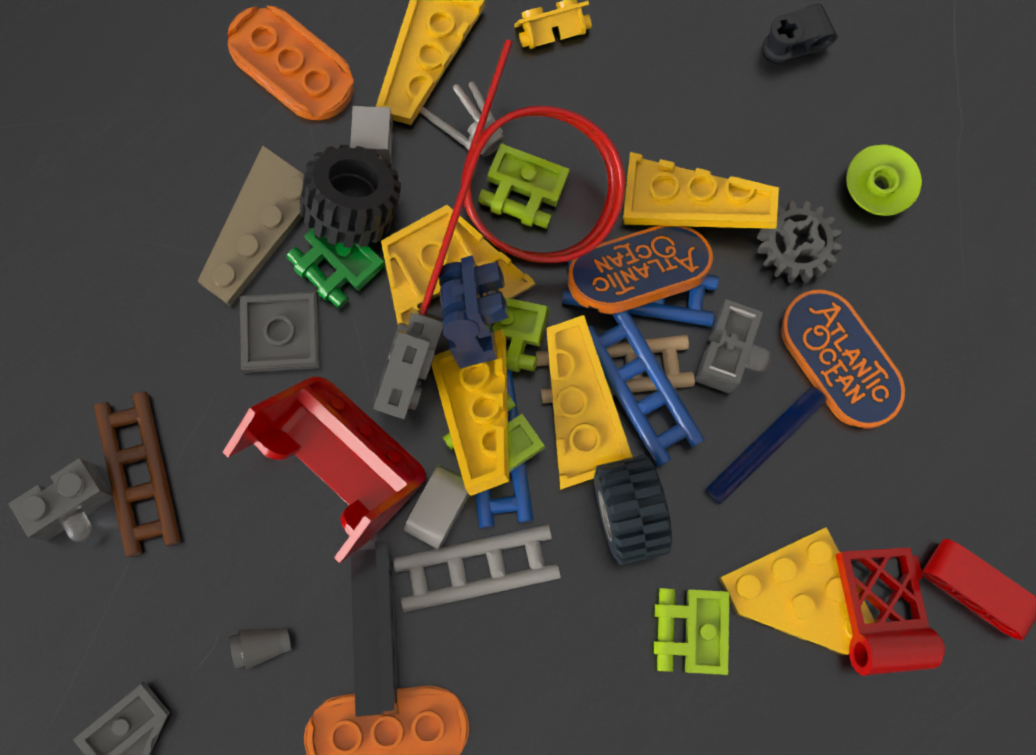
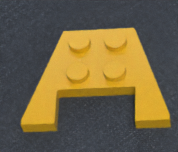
(414, 251)

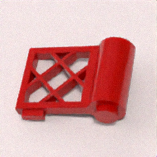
(888, 645)

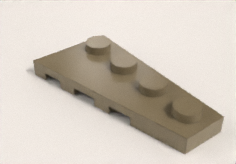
(255, 227)

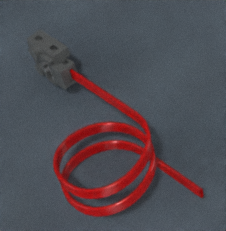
(416, 341)

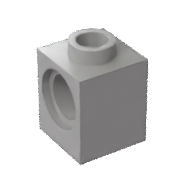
(372, 130)

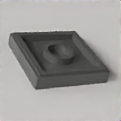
(279, 332)

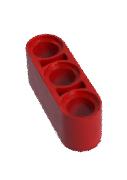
(982, 589)

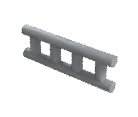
(454, 556)

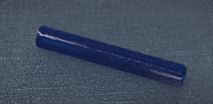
(766, 444)

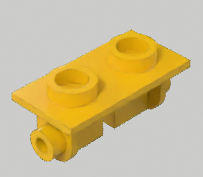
(539, 25)

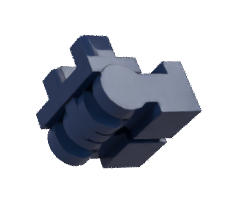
(470, 309)

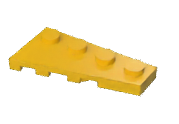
(423, 51)
(683, 197)
(583, 407)
(477, 416)

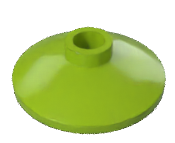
(891, 167)

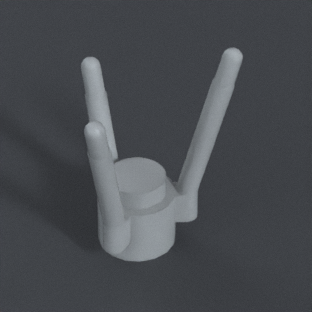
(493, 142)

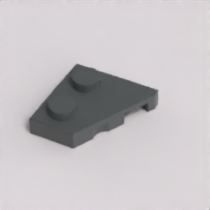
(127, 727)

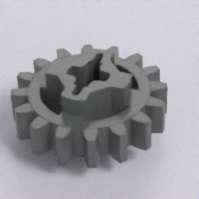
(814, 251)

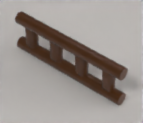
(156, 488)

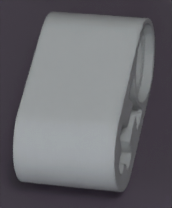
(437, 507)

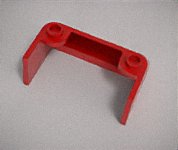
(340, 448)

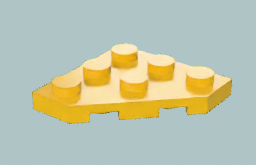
(796, 592)

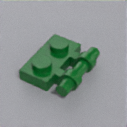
(352, 265)

